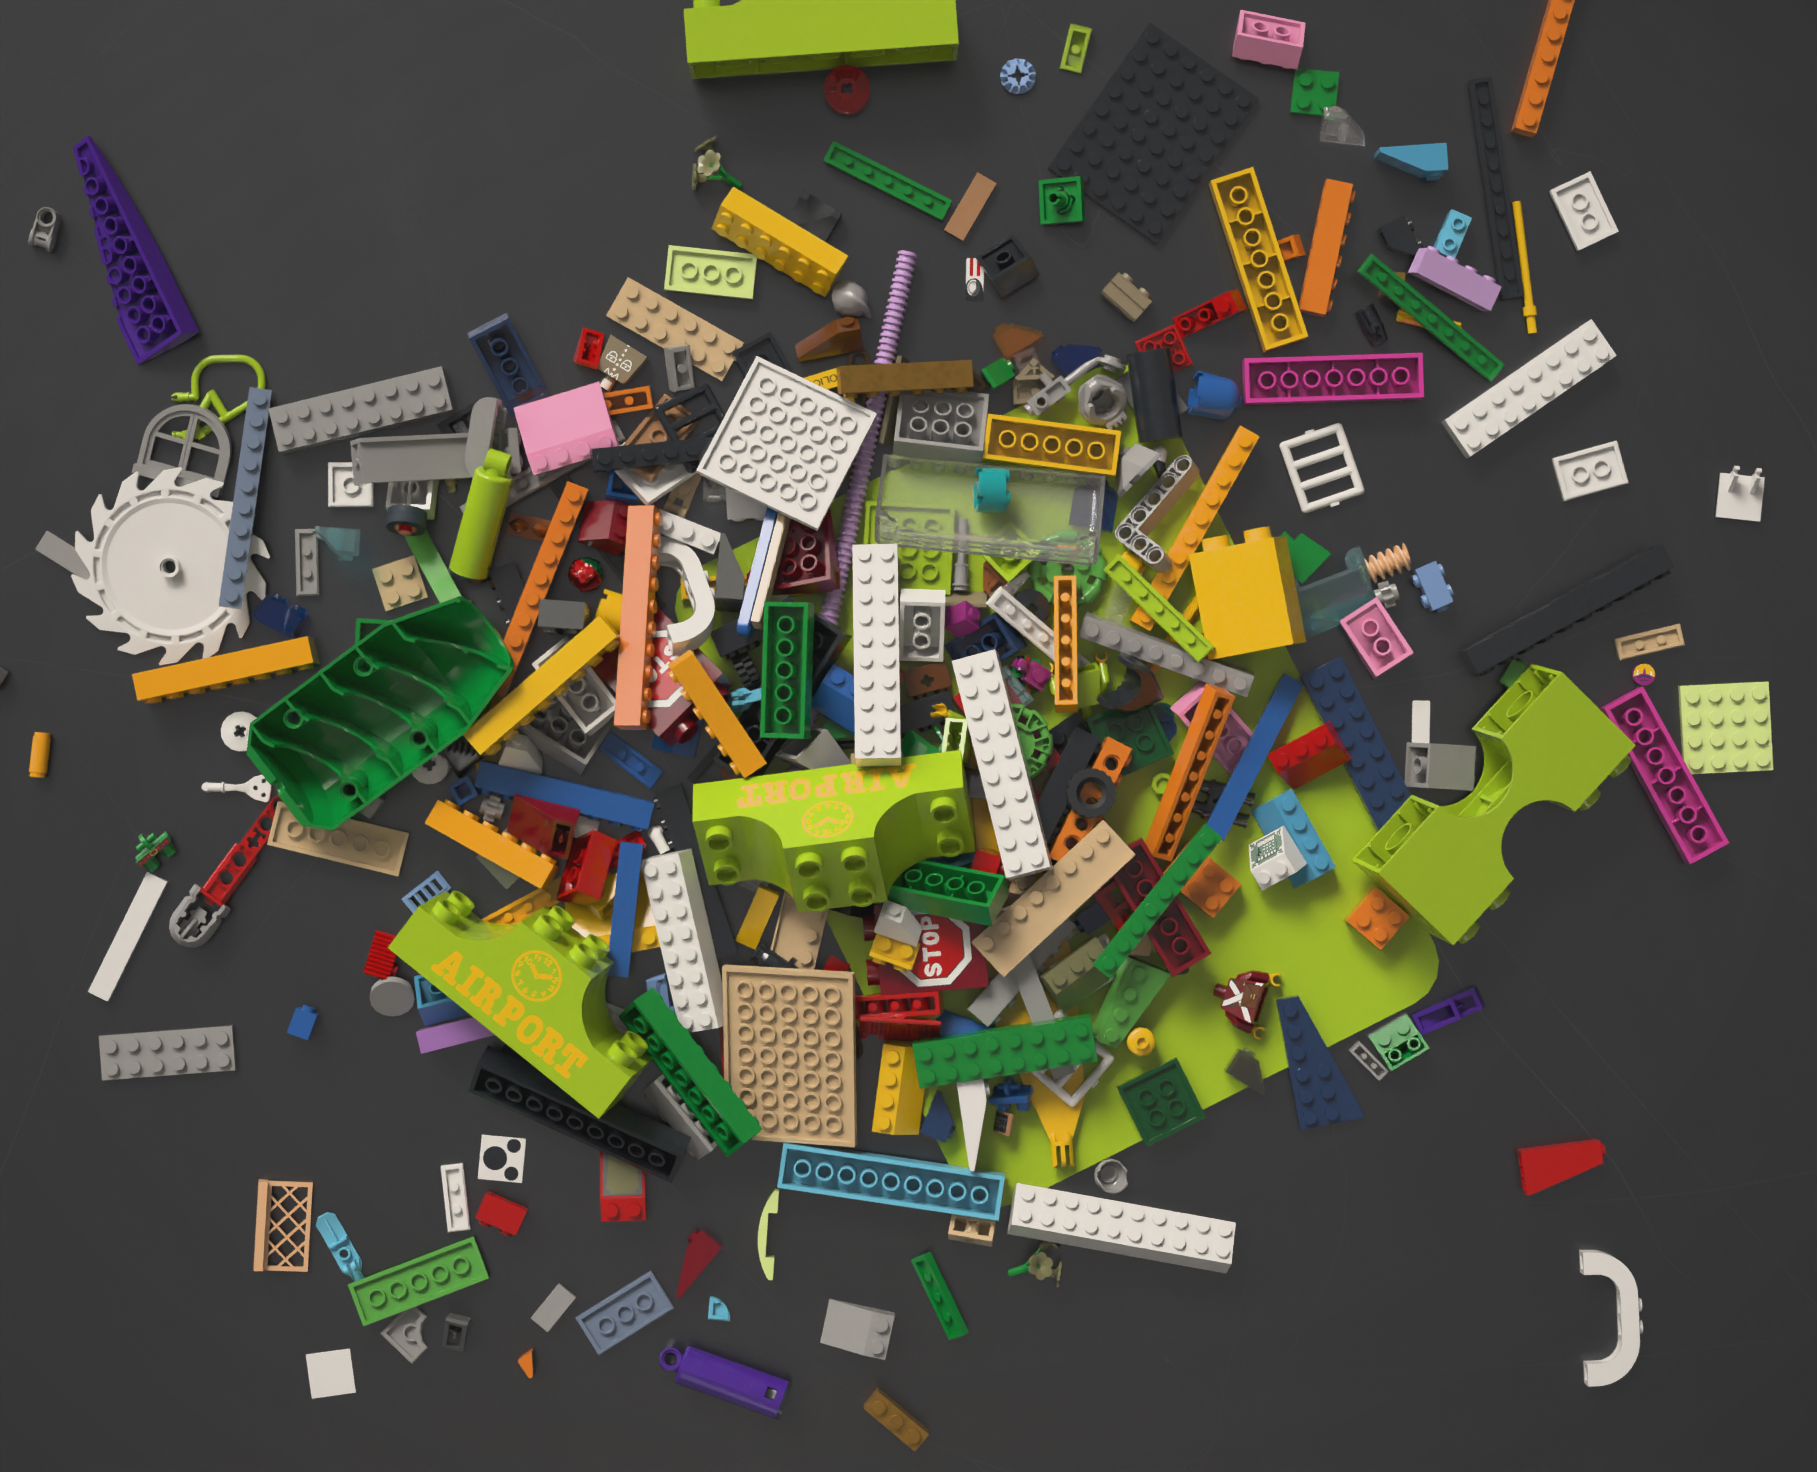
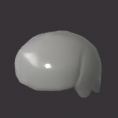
(1111, 1176)

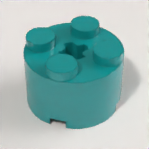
(990, 490)

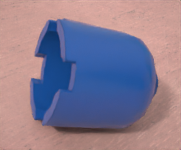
(1213, 396)

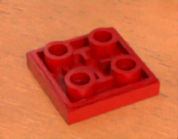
(1170, 339)

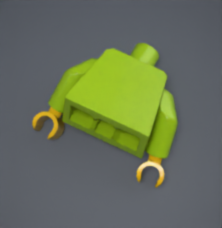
(1092, 680)
(955, 733)

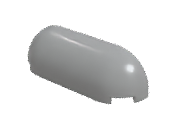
(484, 432)

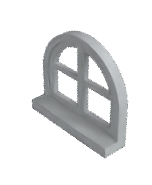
(152, 468)

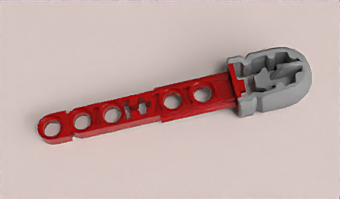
(216, 891)

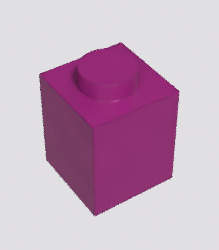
(962, 619)

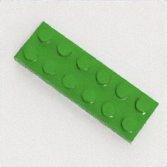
(418, 1281)

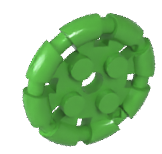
(1082, 573)
(1029, 744)

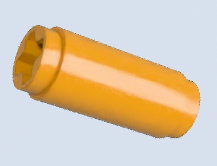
(39, 754)

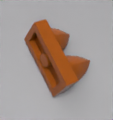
(527, 527)

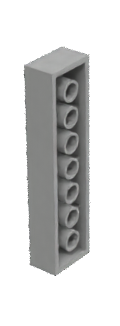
(361, 410)

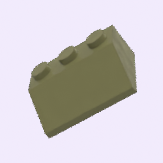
(1074, 975)

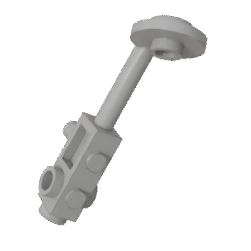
(1059, 387)

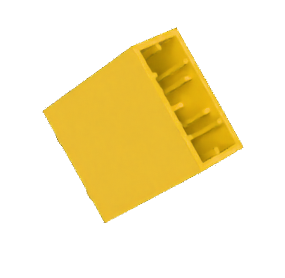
(1247, 594)

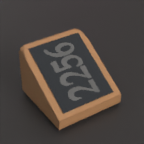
(1003, 1122)

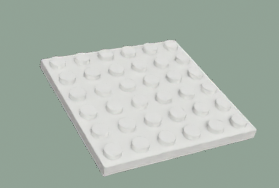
(786, 443)

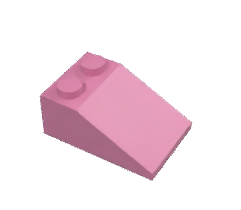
(1376, 638)

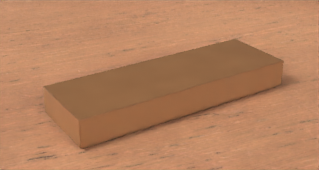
(970, 207)

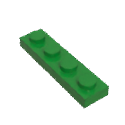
(939, 1296)

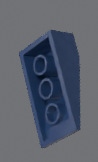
(508, 363)

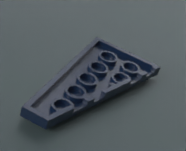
(1316, 1081)

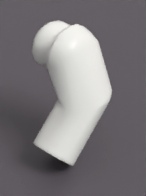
(656, 835)

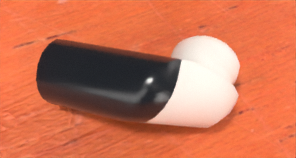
(1159, 465)

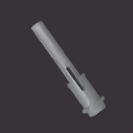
(961, 573)

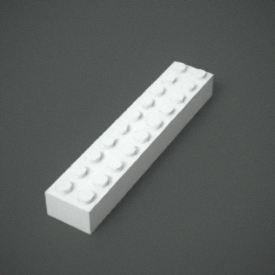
(876, 655)
(1002, 765)
(1121, 1228)

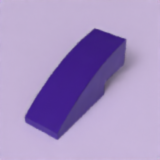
(1449, 1010)

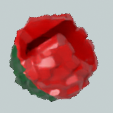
(585, 574)

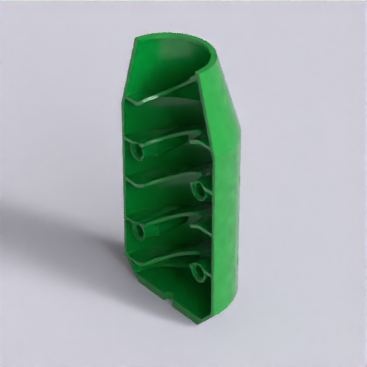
(368, 720)

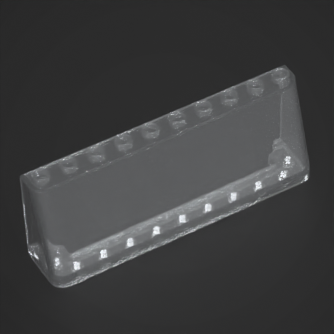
(932, 508)

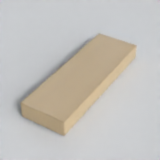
(1649, 642)

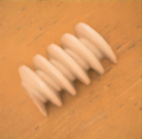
(1388, 563)

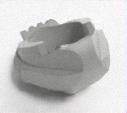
(1103, 402)

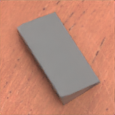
(679, 368)

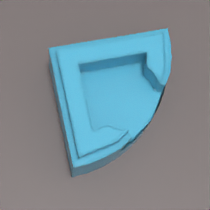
(718, 1310)

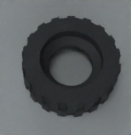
(1073, 793)

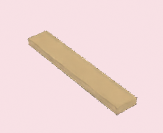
(770, 569)

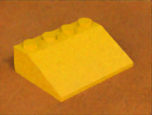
(645, 931)

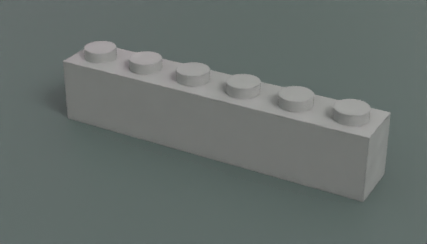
(1002, 990)

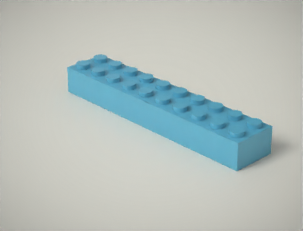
(891, 1180)

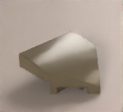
(1029, 383)

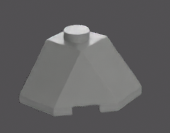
(1133, 465)

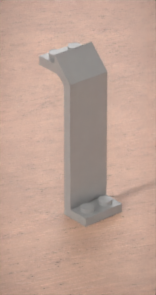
(420, 457)

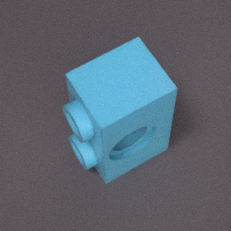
(1452, 233)

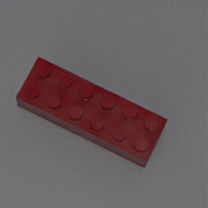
(1174, 932)

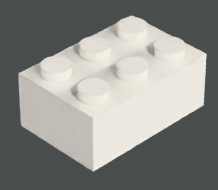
(922, 625)

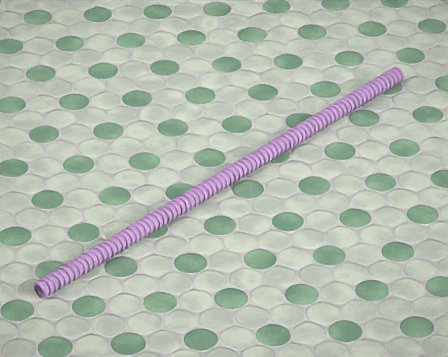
(864, 456)

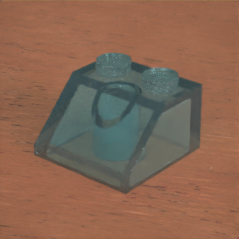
(339, 541)

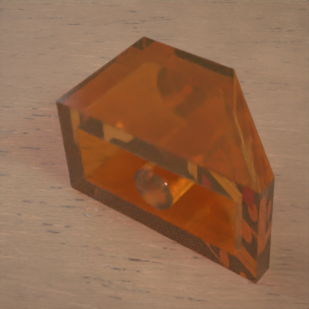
(1014, 338)

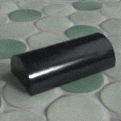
(1154, 395)

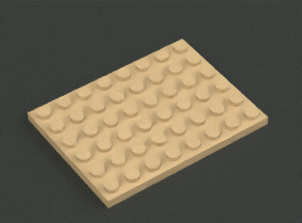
(793, 1051)

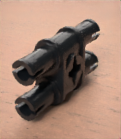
(1213, 790)

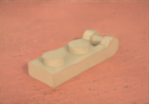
(684, 492)

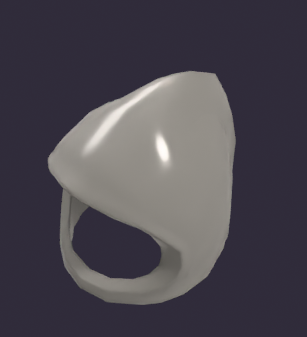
(850, 300)

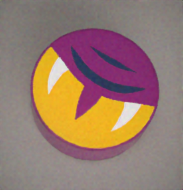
(1643, 674)

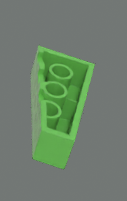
(1127, 999)

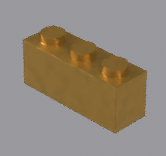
(896, 1419)

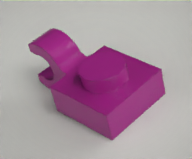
(1033, 673)

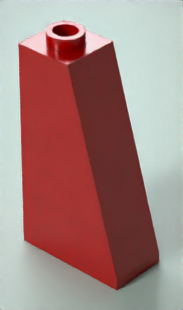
(1557, 1162)

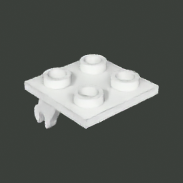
(1740, 495)

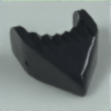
(1137, 689)
(461, 757)

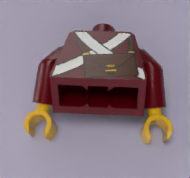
(1245, 999)

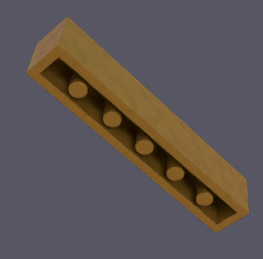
(904, 377)

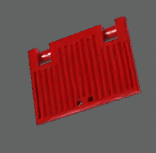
(898, 1028)

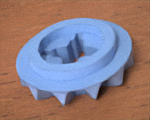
(1010, 83)

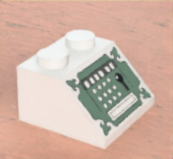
(1274, 858)

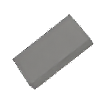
(553, 1307)

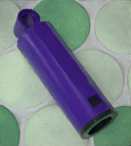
(728, 1381)

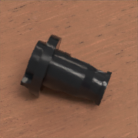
(767, 958)

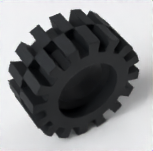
(747, 671)

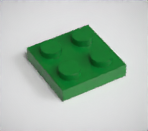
(1313, 91)

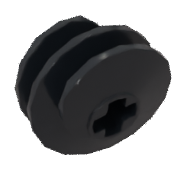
(1038, 600)

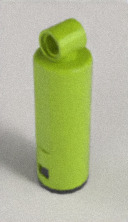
(482, 518)

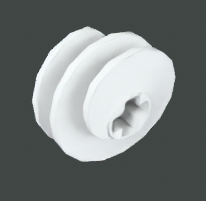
(230, 729)
(438, 772)

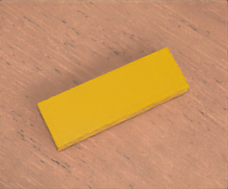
(757, 916)

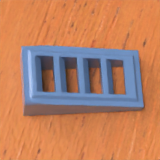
(446, 887)

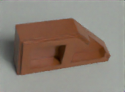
(991, 579)

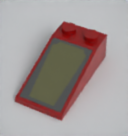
(621, 1190)

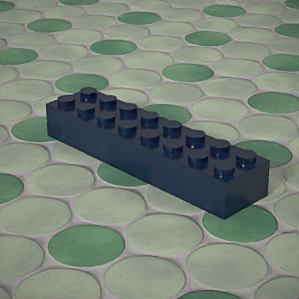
(1370, 763)

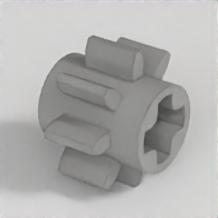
(1387, 594)
(492, 808)

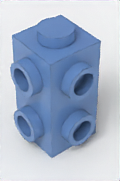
(1433, 587)

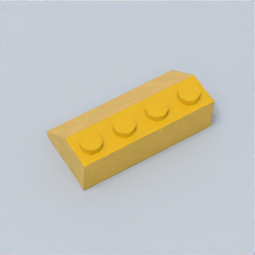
(898, 1092)

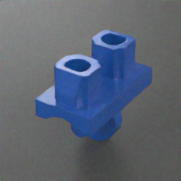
(1011, 1093)

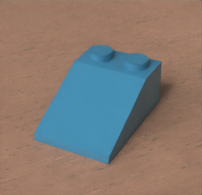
(1418, 160)

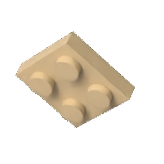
(400, 583)

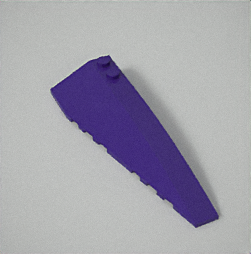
(144, 291)

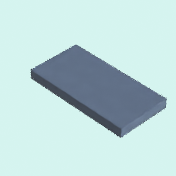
(625, 1312)

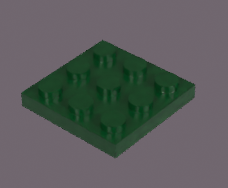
(1136, 730)
(1161, 1101)

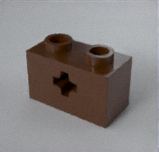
(936, 670)

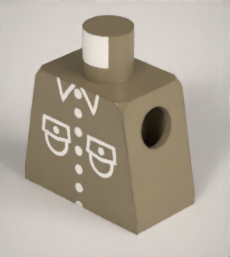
(619, 363)

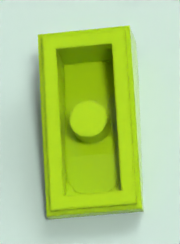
(1075, 48)

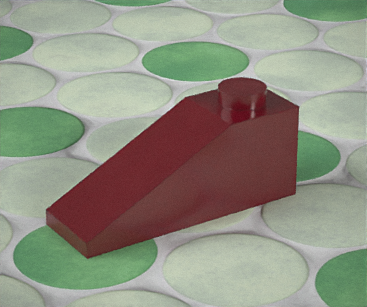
(698, 1255)

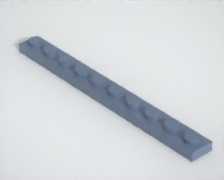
(245, 498)

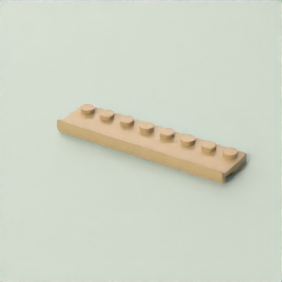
(1053, 898)
(798, 933)

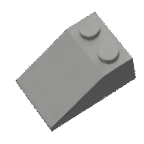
(857, 1328)

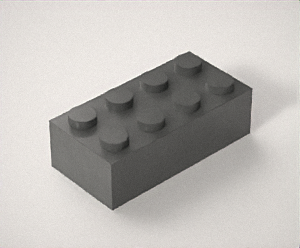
(563, 616)

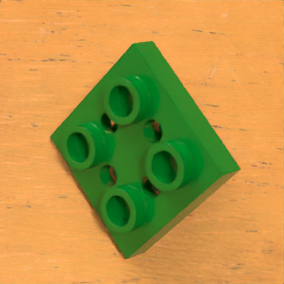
(1053, 200)

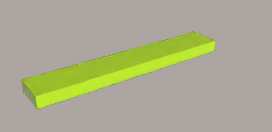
(1158, 608)

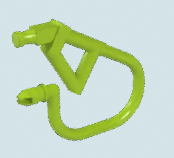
(211, 396)

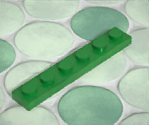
(888, 181)

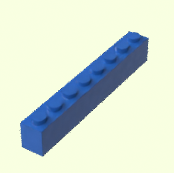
(590, 800)

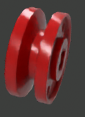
(847, 77)

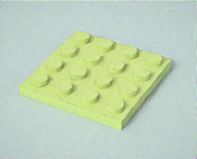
(1726, 727)

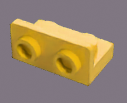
(893, 951)

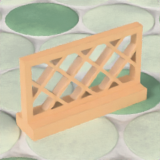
(263, 1226)

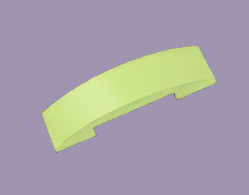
(767, 1261)

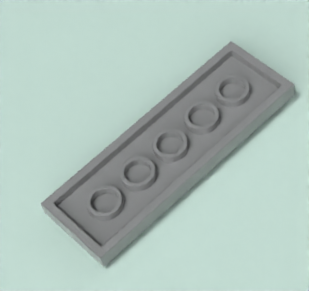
(167, 1052)

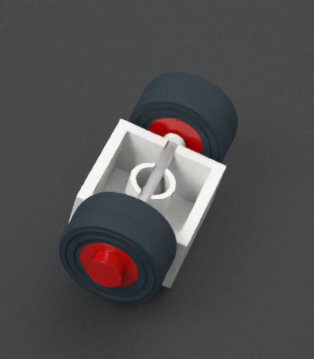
(410, 506)

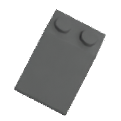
(729, 579)

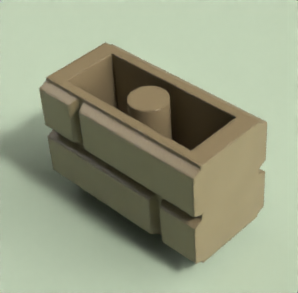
(1126, 296)

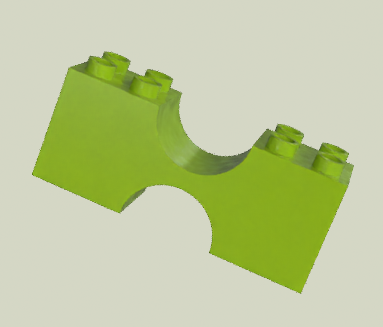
(1536, 746)

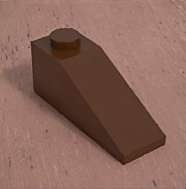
(833, 339)

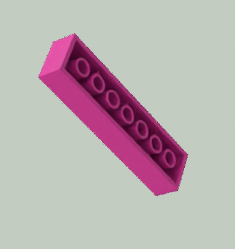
(1332, 379)
(1666, 777)

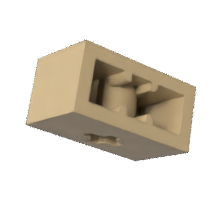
(972, 1230)

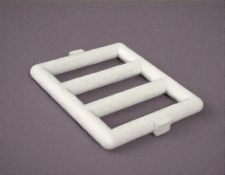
(1293, 466)
(1091, 1081)

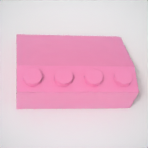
(565, 427)

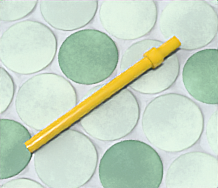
(1529, 310)

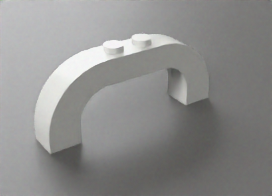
(697, 629)
(1629, 1326)

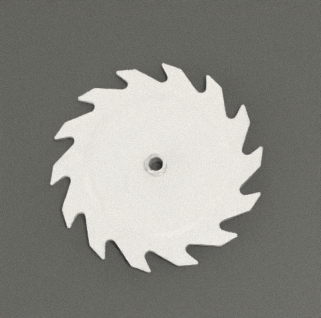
(131, 571)

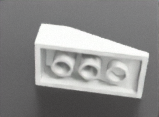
(972, 1106)

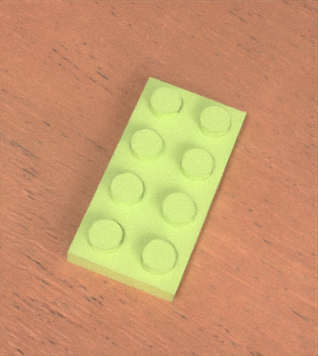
(710, 272)

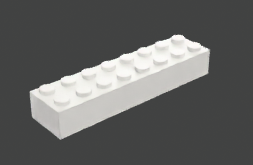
(1528, 388)
(685, 939)

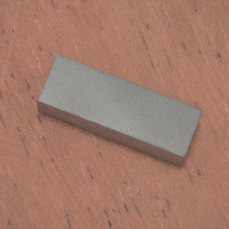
(1368, 1060)

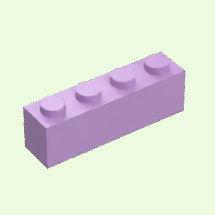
(1455, 279)

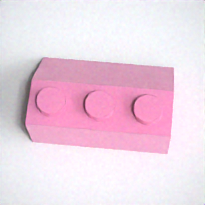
(1268, 39)

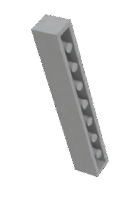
(1165, 654)

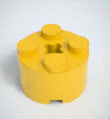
(611, 608)

